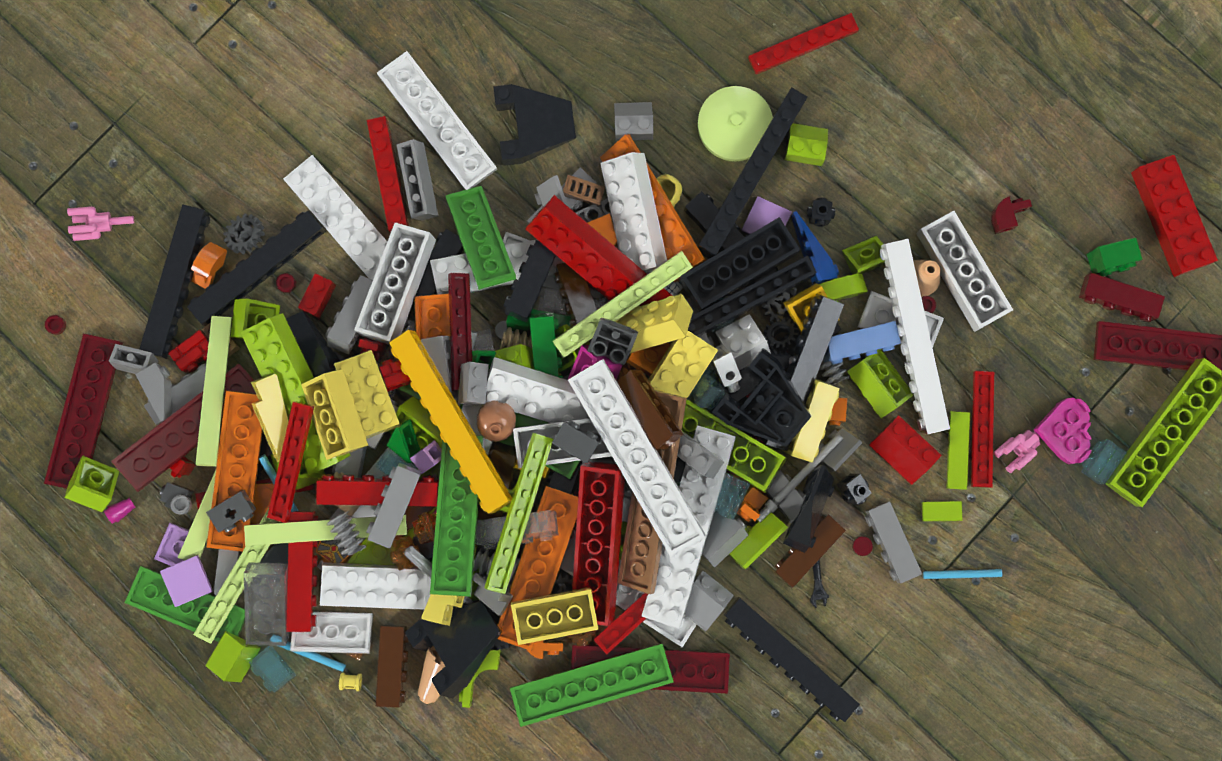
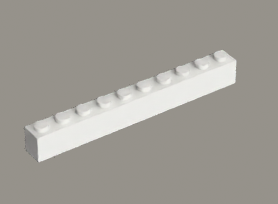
(915, 336)

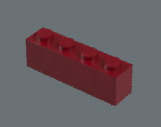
(1122, 297)

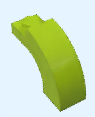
(845, 287)
(490, 662)

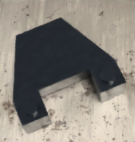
(541, 122)
(312, 344)
(771, 409)
(816, 491)
(460, 645)

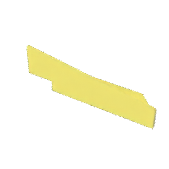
(271, 412)
(440, 607)

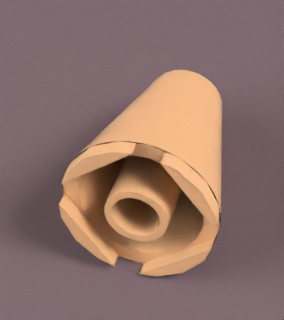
(927, 275)
(432, 665)

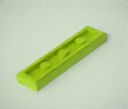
(958, 450)

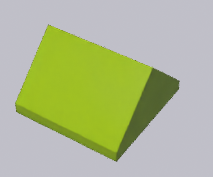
(864, 256)
(232, 658)

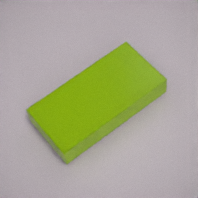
(942, 511)

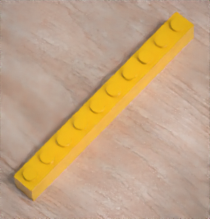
(451, 422)

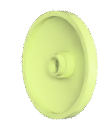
(733, 122)

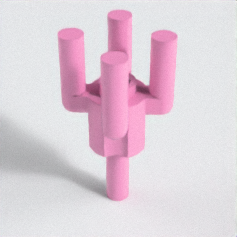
(94, 222)
(1023, 445)

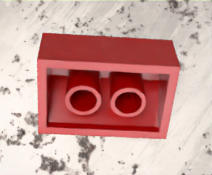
(905, 450)

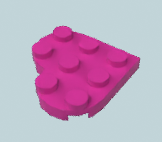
(1066, 430)

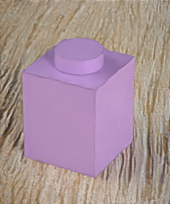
(427, 457)

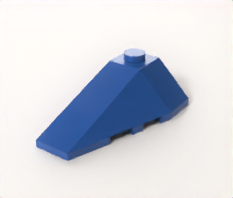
(813, 249)

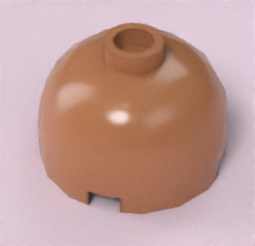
(496, 421)

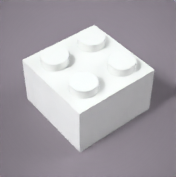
(742, 340)

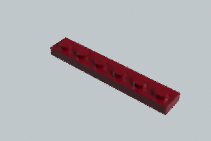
(459, 324)

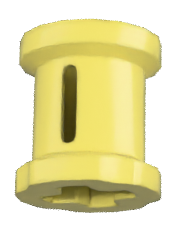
(350, 682)

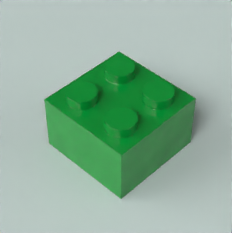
(1114, 257)

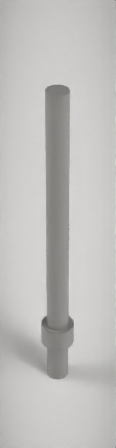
(771, 505)

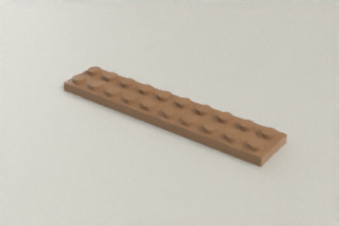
(641, 542)

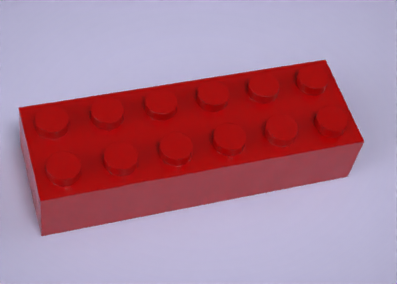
(1174, 216)

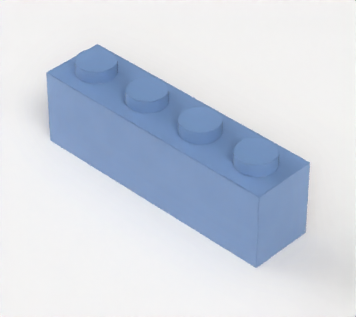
(862, 341)

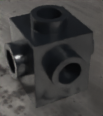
(816, 217)
(854, 489)

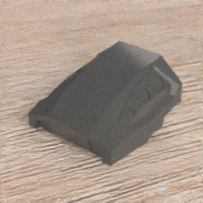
(612, 341)

